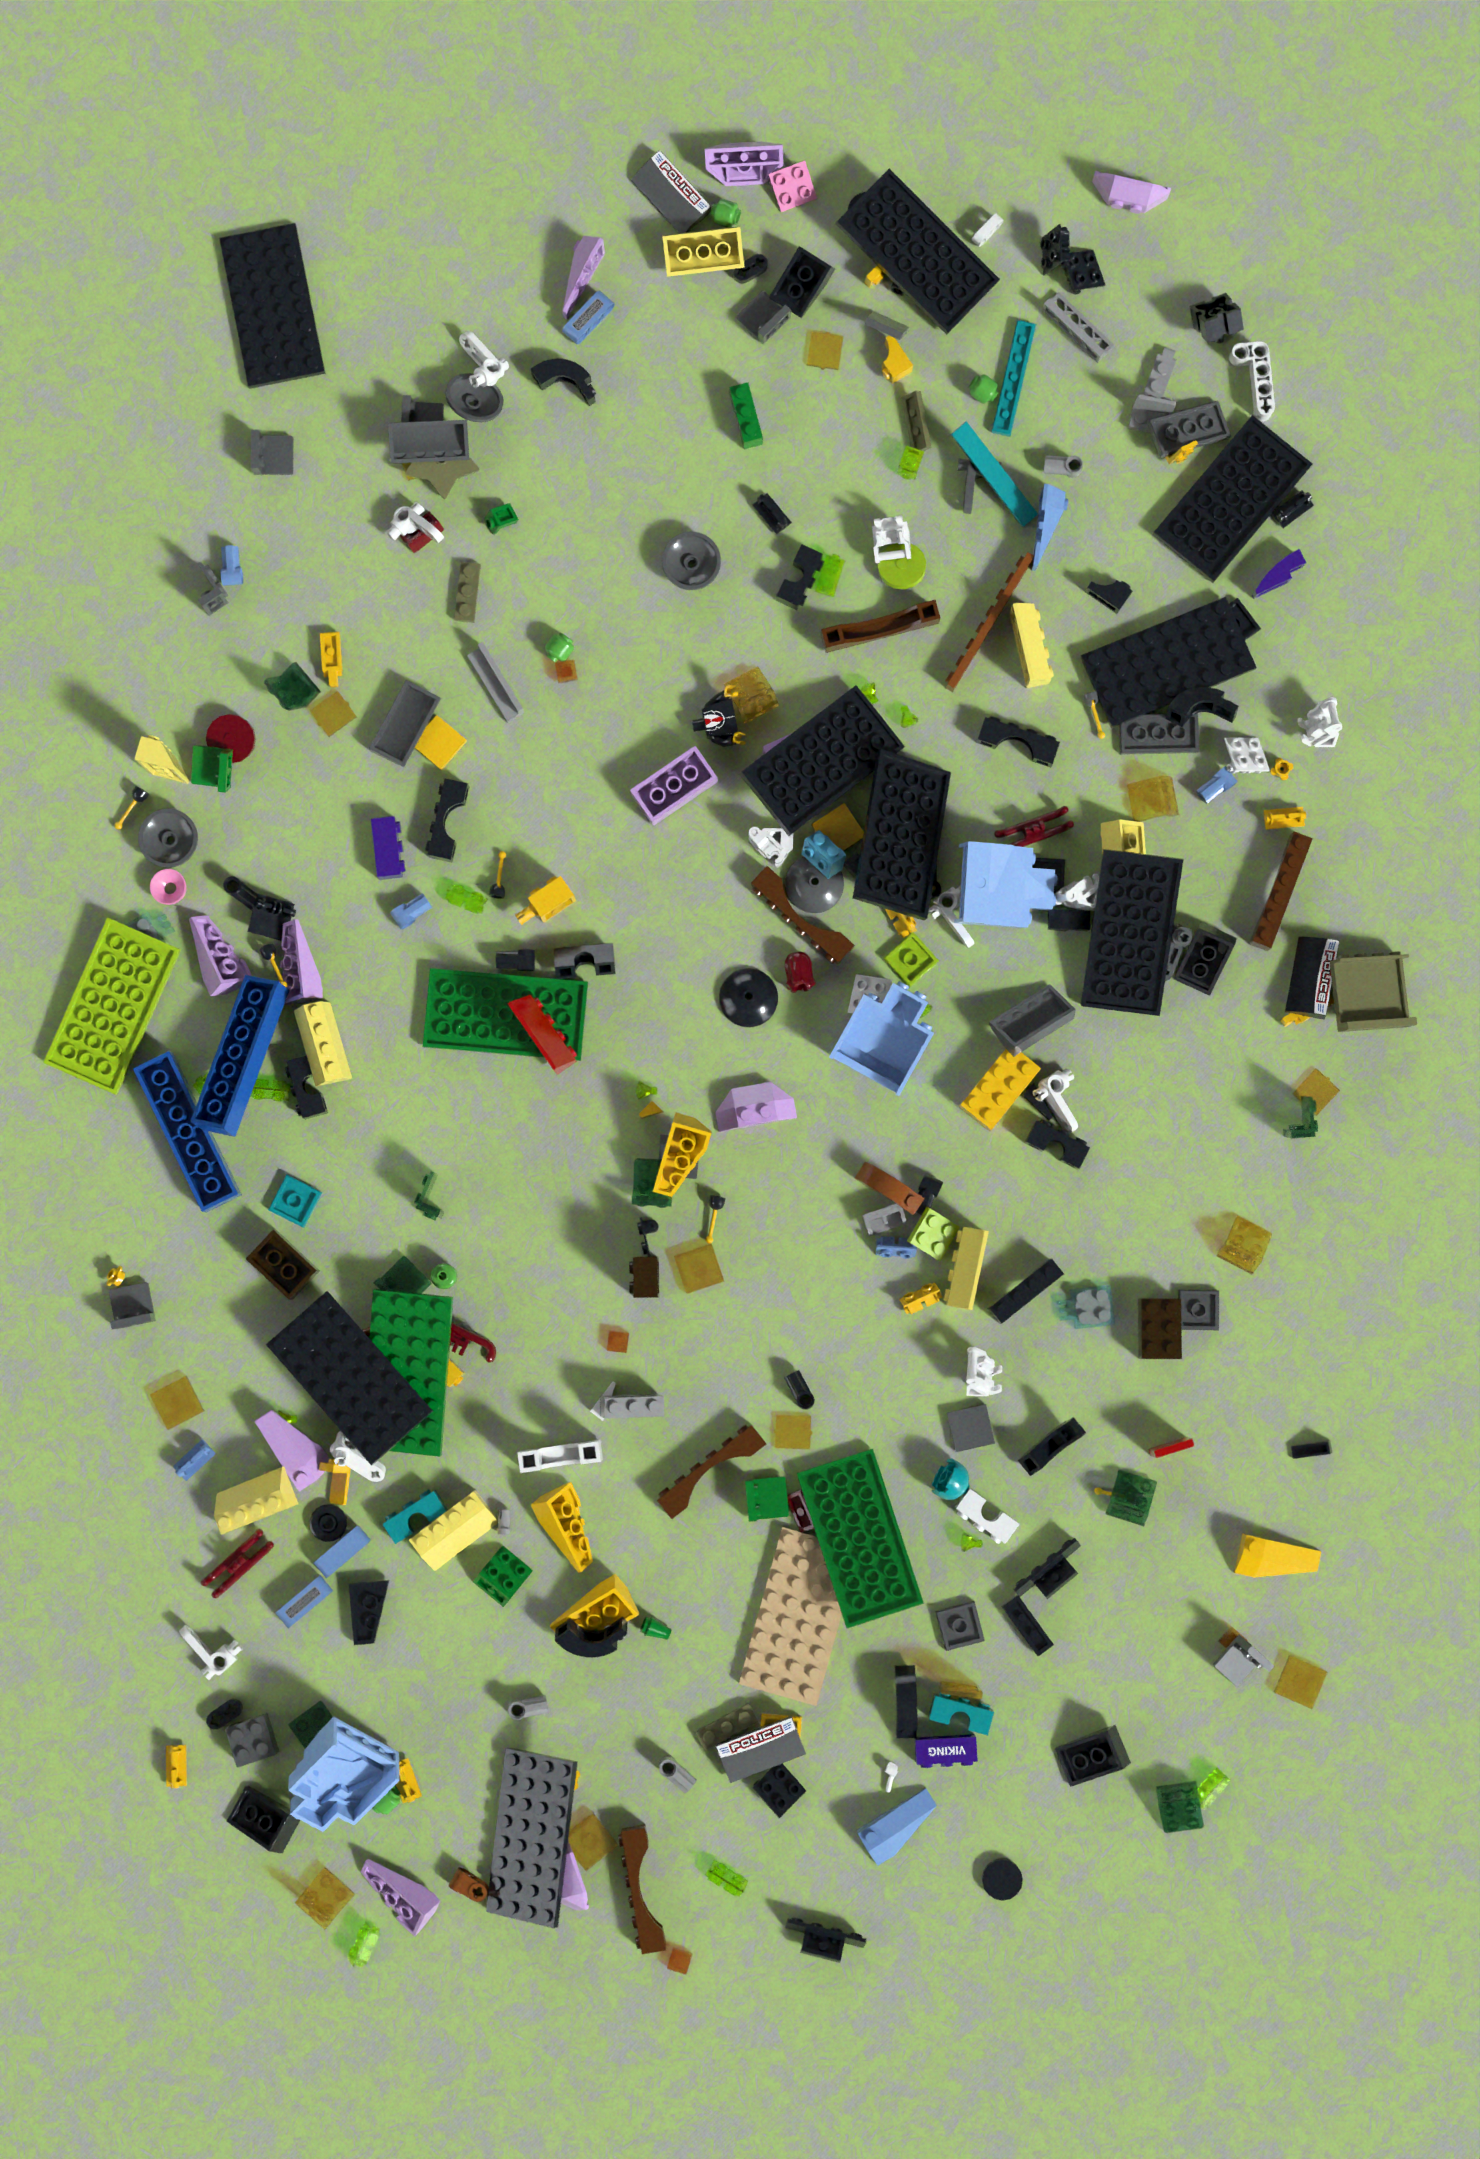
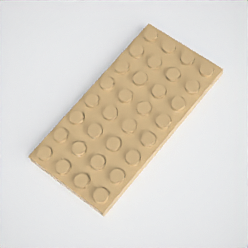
(793, 1622)

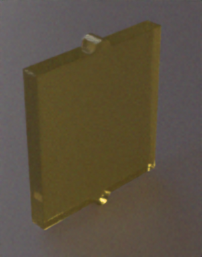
(825, 350)
(333, 713)
(1319, 1088)
(793, 1432)

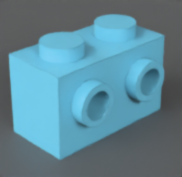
(823, 854)

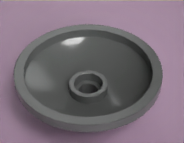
(473, 403)
(691, 548)
(157, 830)
(812, 897)

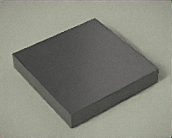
(886, 325)
(1199, 1309)
(970, 1428)
(960, 1626)

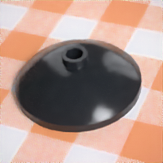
(753, 1011)

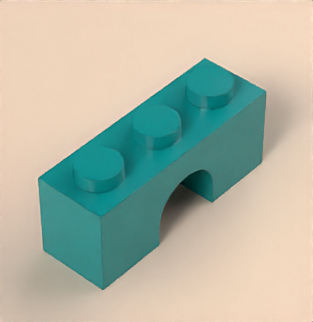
(399, 1525)
(944, 1707)

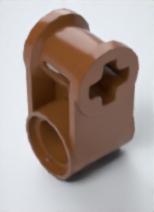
(465, 1882)

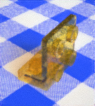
(754, 694)
(1153, 798)
(1245, 1245)
(324, 1898)

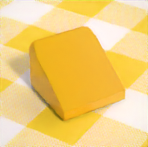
(650, 1110)

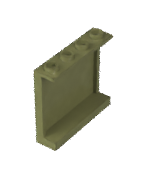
(1370, 992)

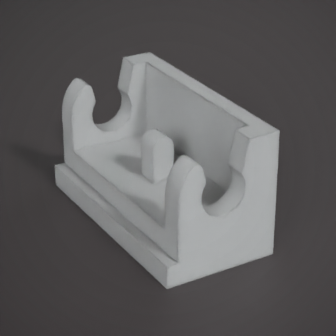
(884, 1219)

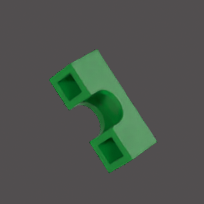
(746, 415)

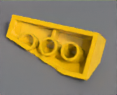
(683, 1149)
(561, 1519)
(1269, 1558)
(601, 1606)

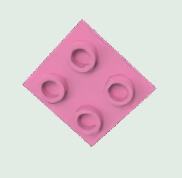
(792, 186)

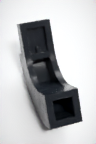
(564, 370)
(1200, 700)
(1051, 1445)
(590, 1643)
(906, 1701)

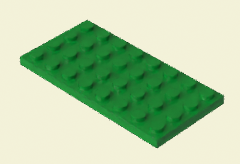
(474, 1015)
(415, 1338)
(860, 1538)

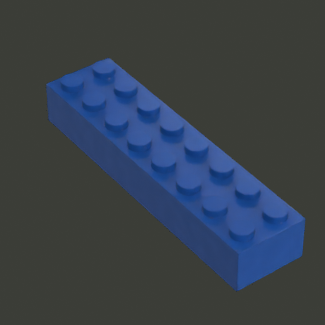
(240, 1055)
(193, 1147)

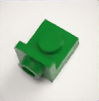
(500, 518)

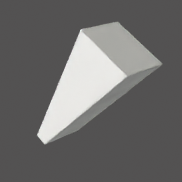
(609, 1392)

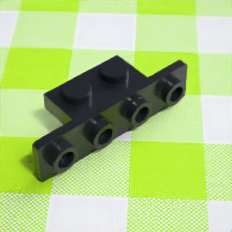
(1052, 1574)
(822, 1941)

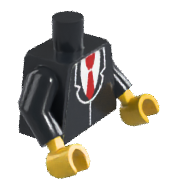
(720, 720)

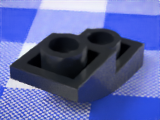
(1068, 920)

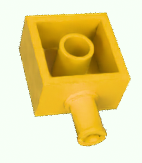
(547, 901)

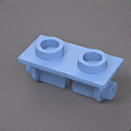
(886, 1247)
(194, 1460)

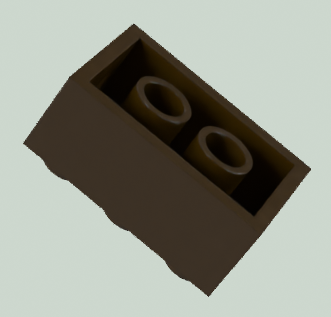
(282, 1264)
(645, 1277)
(1159, 1329)

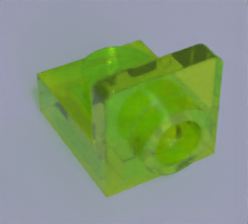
(910, 463)

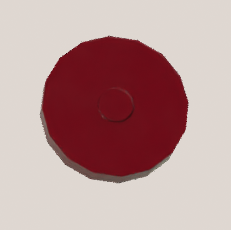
(232, 733)

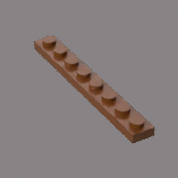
(984, 628)

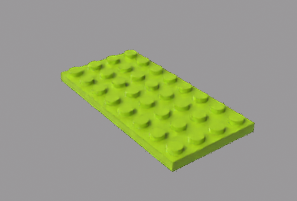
(112, 1006)

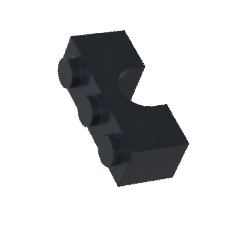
(793, 593)
(570, 958)
(308, 1105)
(1073, 1150)

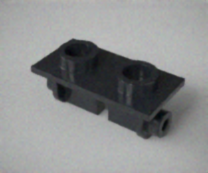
(1293, 508)
(771, 513)

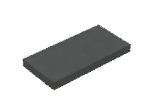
(1199, 423)
(1158, 736)

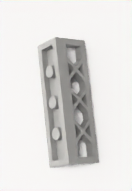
(1074, 330)
(495, 683)

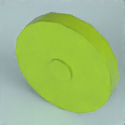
(903, 572)

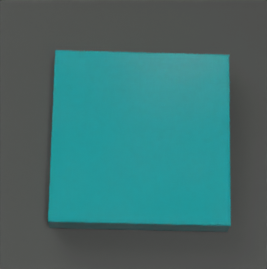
(295, 1201)

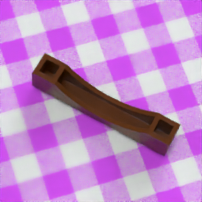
(854, 634)
(1281, 891)
(832, 943)
(743, 1445)
(650, 1931)

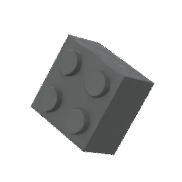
(252, 1740)

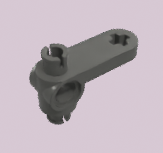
(972, 474)
(1180, 938)

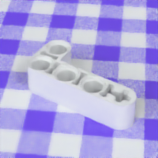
(1257, 381)

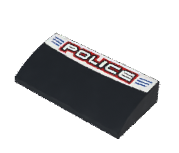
(1311, 977)

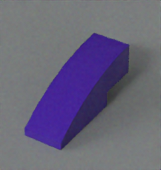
(1280, 573)

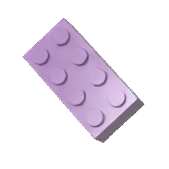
(674, 785)

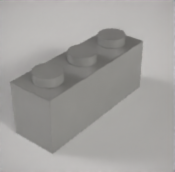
(632, 1406)

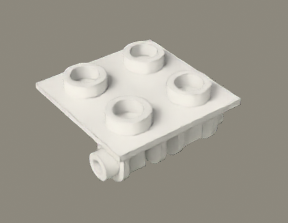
(1246, 755)
(867, 984)

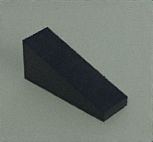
(1040, 1106)
(1311, 1449)

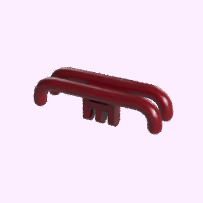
(1034, 828)
(462, 1336)
(237, 1564)

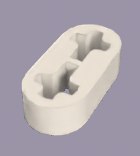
(987, 230)

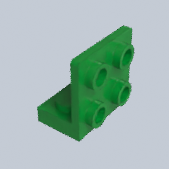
(212, 767)
(766, 1498)
(502, 1576)

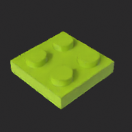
(933, 1234)

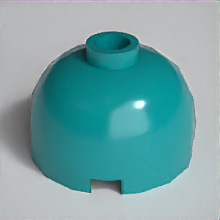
(951, 1480)

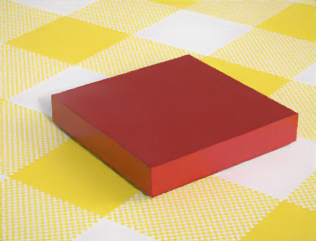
(1171, 1447)

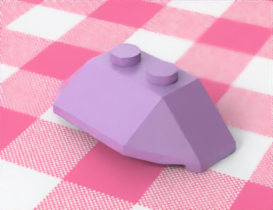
(744, 162)
(1129, 193)
(754, 1106)
(573, 1890)

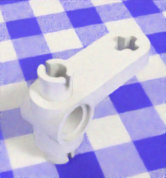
(490, 367)
(408, 520)
(954, 895)
(1054, 1099)
(349, 1456)
(229, 1652)

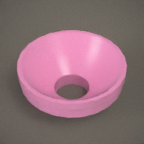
(158, 884)

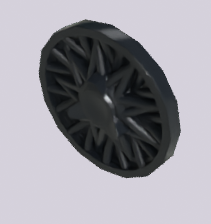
(328, 1523)

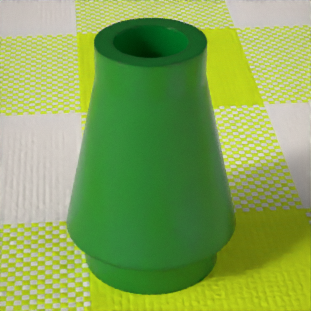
(654, 1628)

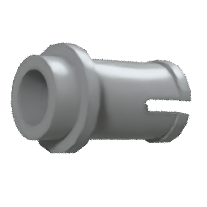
(504, 1522)

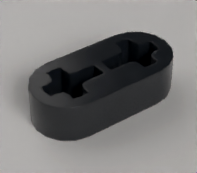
(753, 272)
(227, 1717)

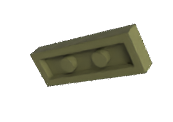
(916, 421)
(467, 592)
(726, 1726)

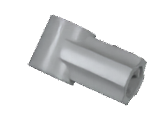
(1060, 465)
(531, 1707)
(677, 1775)

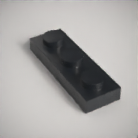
(1027, 1625)

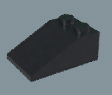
(802, 282)
(1205, 958)
(1093, 1756)
(263, 1820)

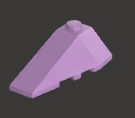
(585, 261)
(218, 963)

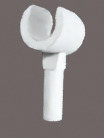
(892, 1770)

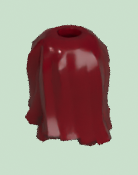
(799, 972)

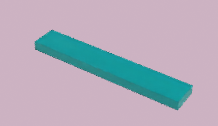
(1013, 378)
(994, 474)

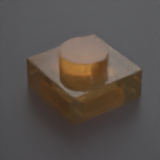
(566, 671)
(618, 1341)
(1229, 1637)
(679, 1961)

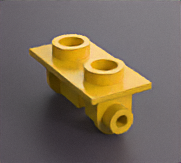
(1284, 818)
(904, 923)
(912, 1300)
(176, 1766)
(407, 1782)

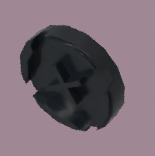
(1002, 1879)

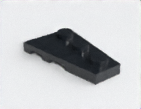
(366, 1609)

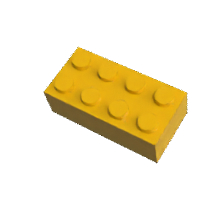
(999, 1088)

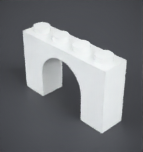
(560, 1455)

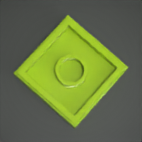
(911, 959)

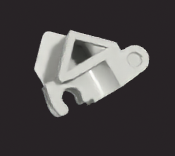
(891, 531)
(1322, 725)
(771, 842)
(1079, 894)
(980, 1373)

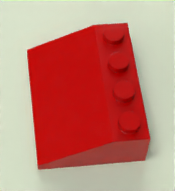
(542, 1033)

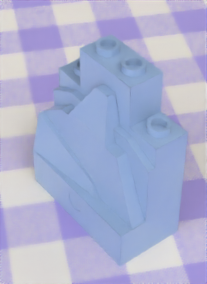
(1002, 885)
(885, 1037)
(341, 1776)

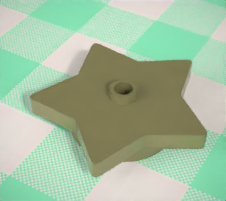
(443, 474)

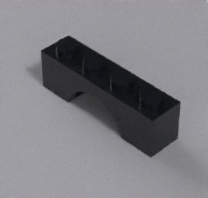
(995, 732)
(453, 795)
(1025, 1291)

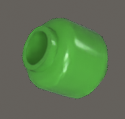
(726, 213)
(983, 388)
(559, 647)
(449, 1271)
(388, 1801)

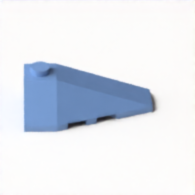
(1051, 507)
(892, 1829)

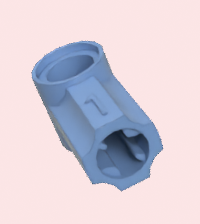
(231, 571)
(1219, 783)
(407, 913)

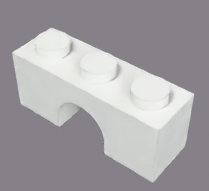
(1000, 1528)

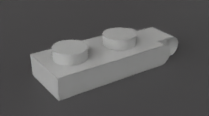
(1160, 373)

